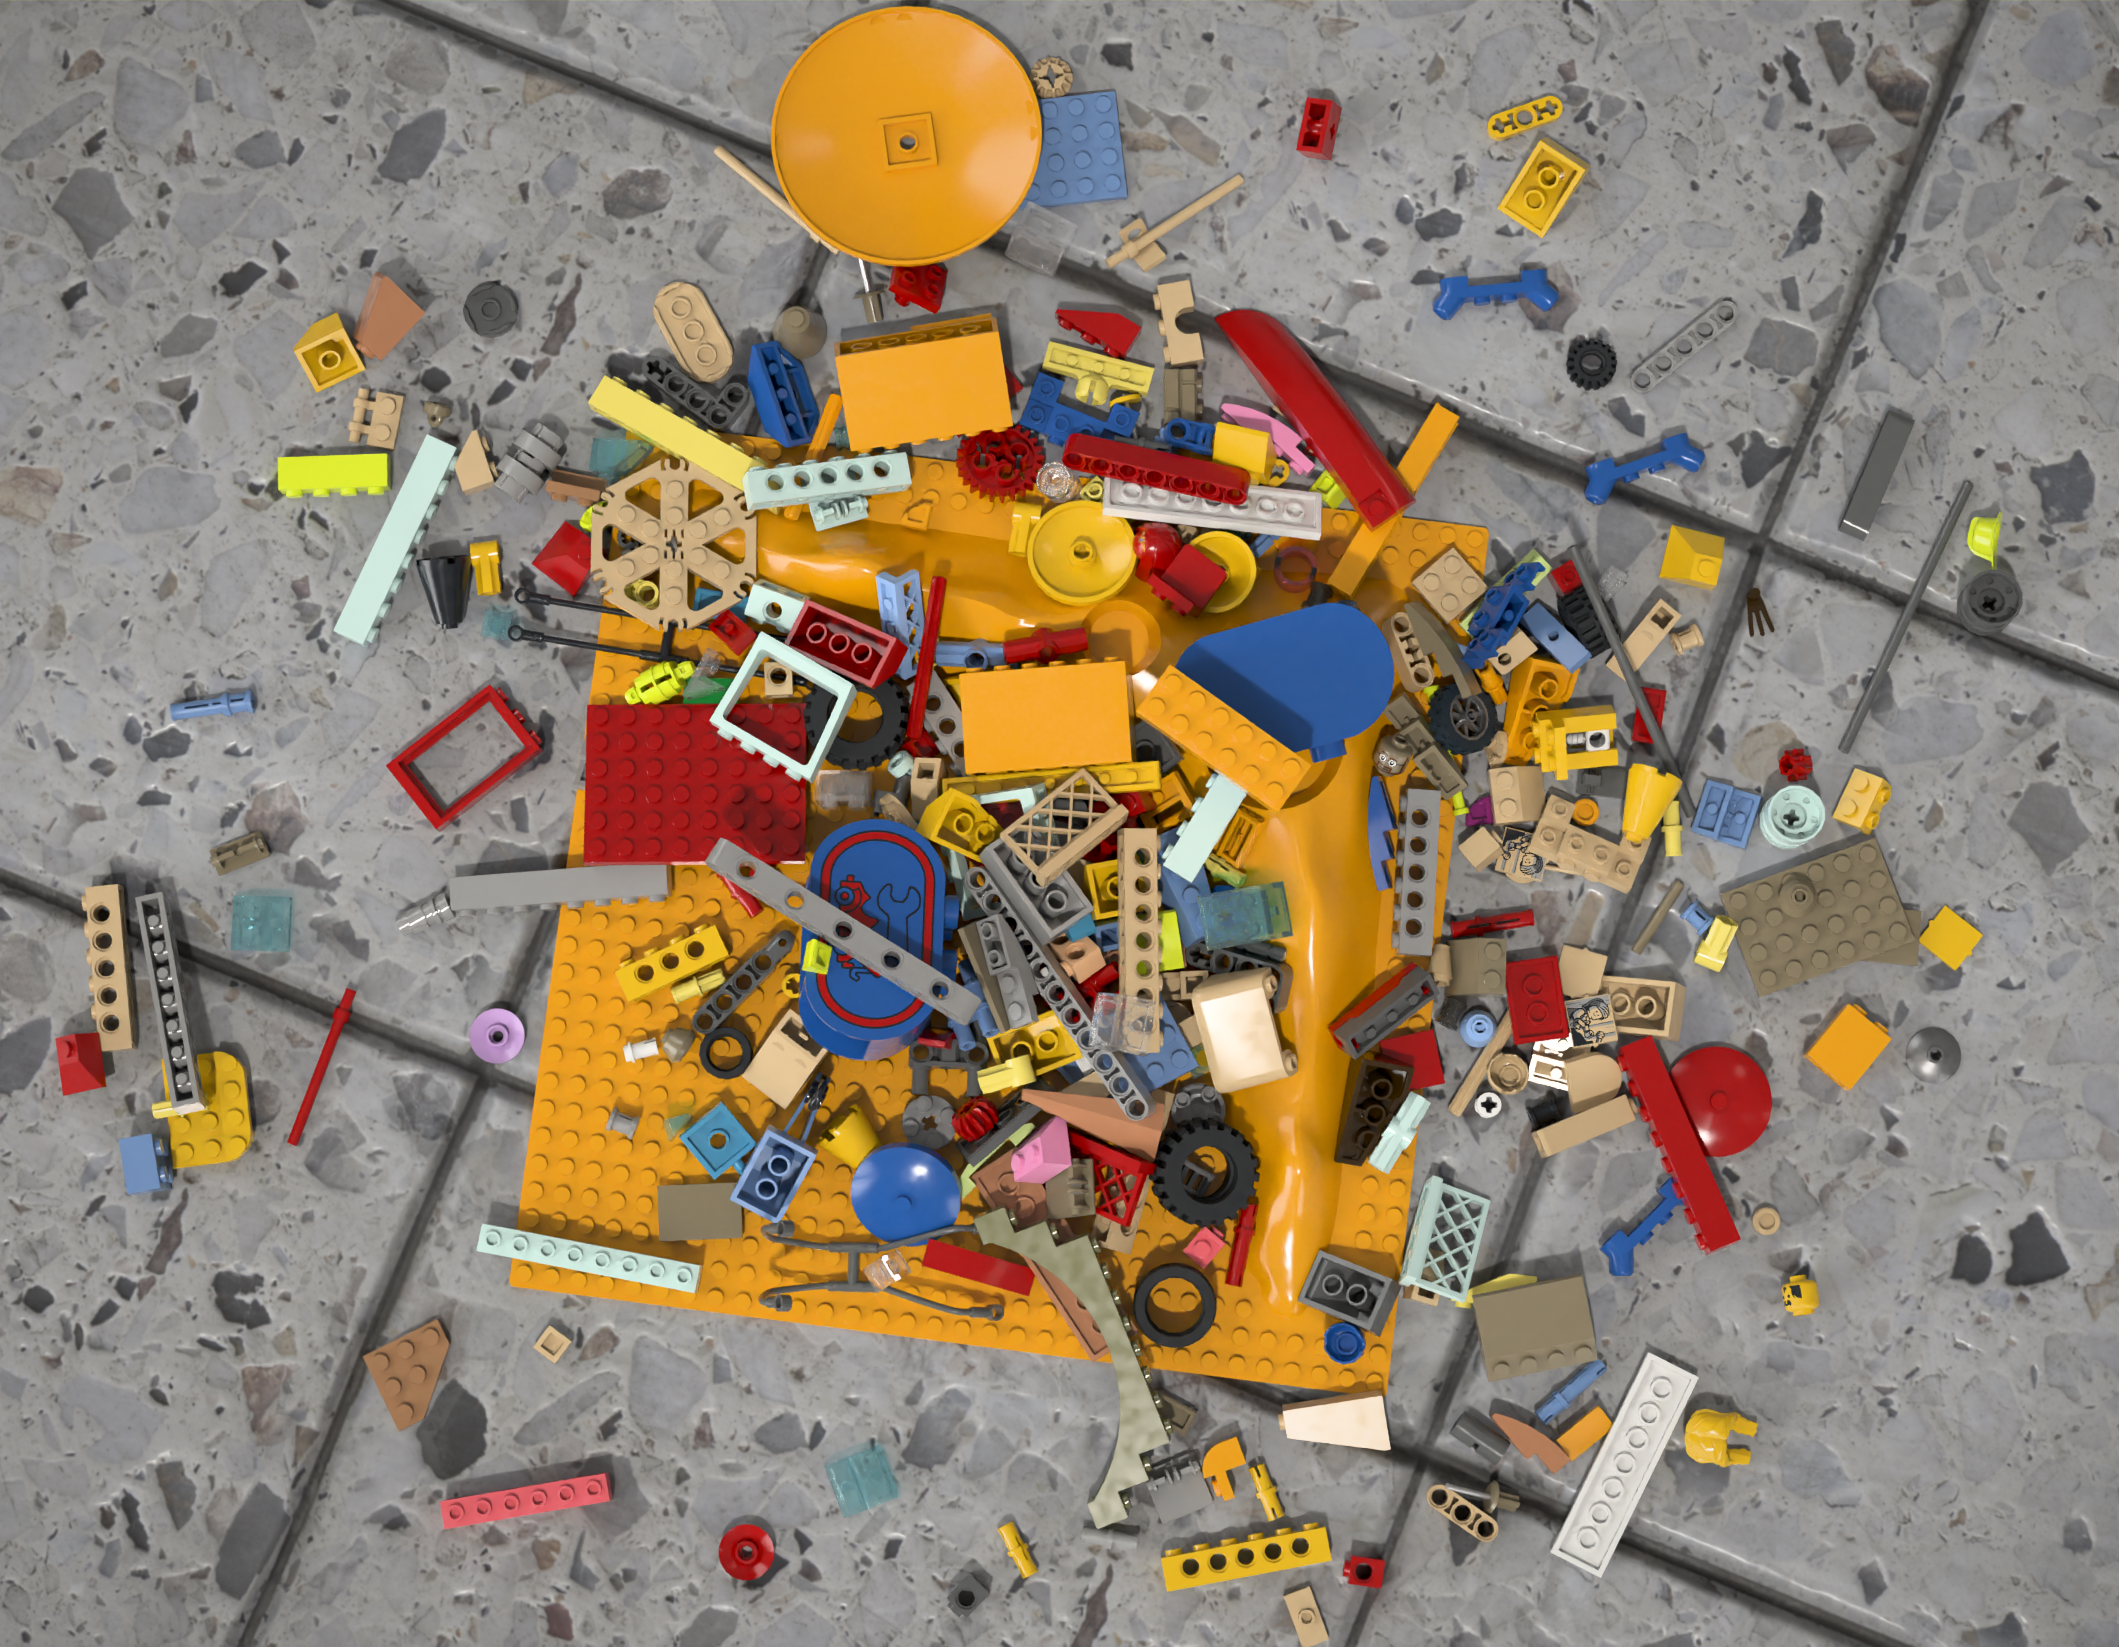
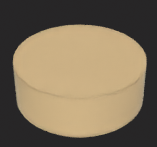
(1765, 1221)

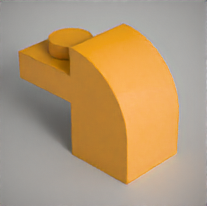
(1219, 1459)

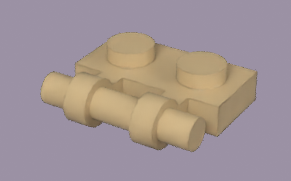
(385, 419)

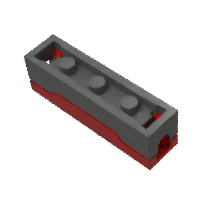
(1383, 1010)

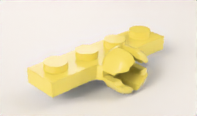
(1097, 372)

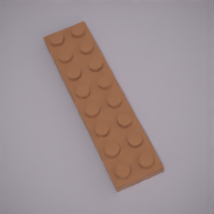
(1030, 1205)

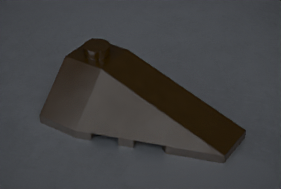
(1371, 1096)

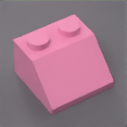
(1043, 1153)

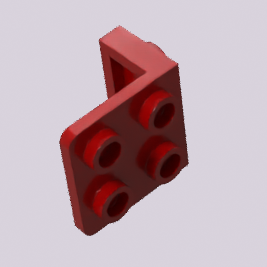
(1189, 582)

